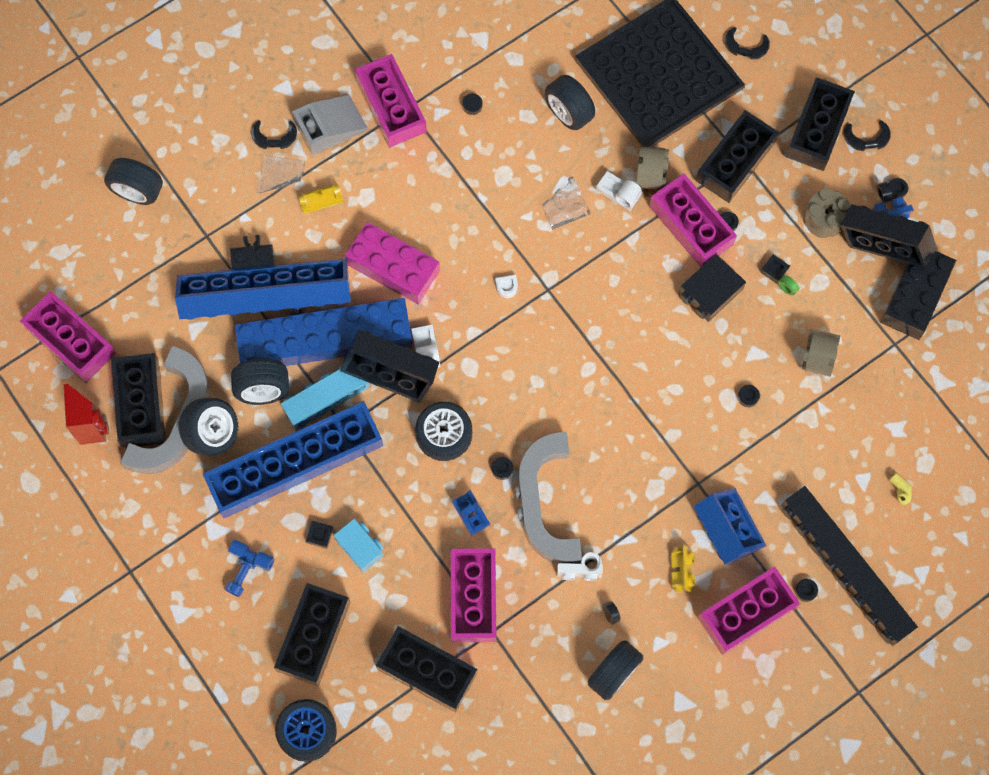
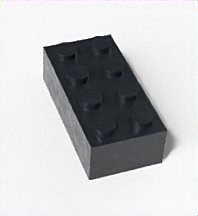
(820, 124)
(737, 156)
(889, 236)
(918, 296)
(389, 366)
(138, 400)
(312, 634)
(426, 669)

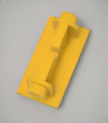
(320, 198)
(684, 561)

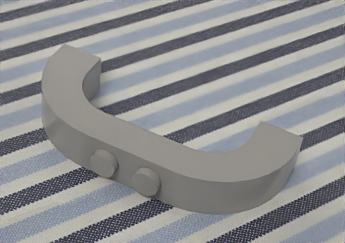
(173, 450)
(550, 548)

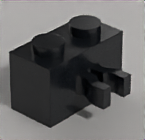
(252, 256)

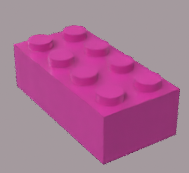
(390, 100)
(692, 220)
(392, 263)
(68, 337)
(473, 595)
(748, 610)

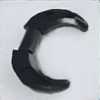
(755, 53)
(262, 142)
(858, 144)

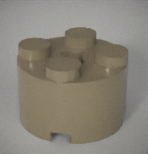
(652, 167)
(826, 213)
(820, 352)

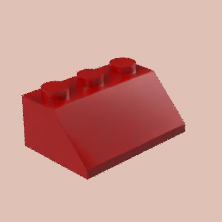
(83, 418)

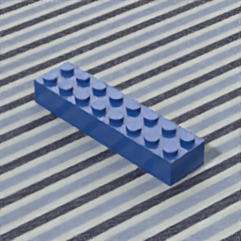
(262, 289)
(322, 333)
(293, 460)

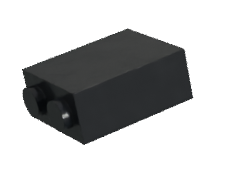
(711, 288)

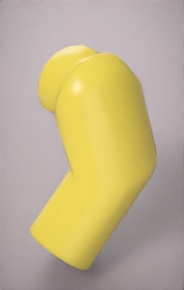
(904, 489)

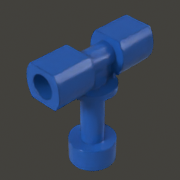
(249, 561)

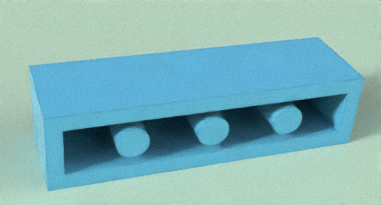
(321, 397)

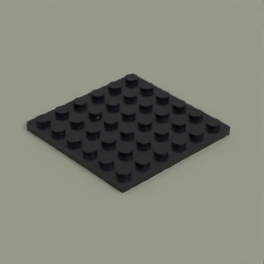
(659, 72)

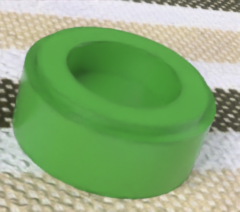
(788, 285)

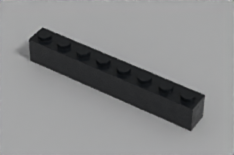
(849, 566)

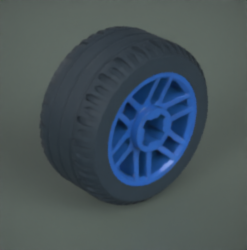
(291, 725)

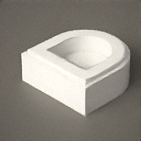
(506, 286)

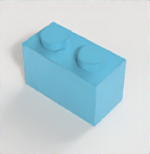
(358, 545)

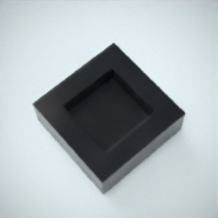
(775, 268)
(319, 534)

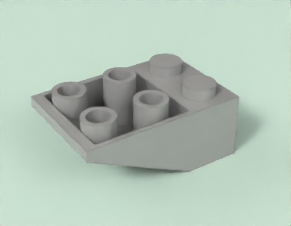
(328, 122)

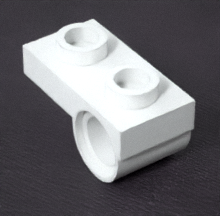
(622, 192)
(425, 341)
(570, 571)

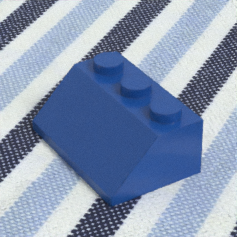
(729, 525)

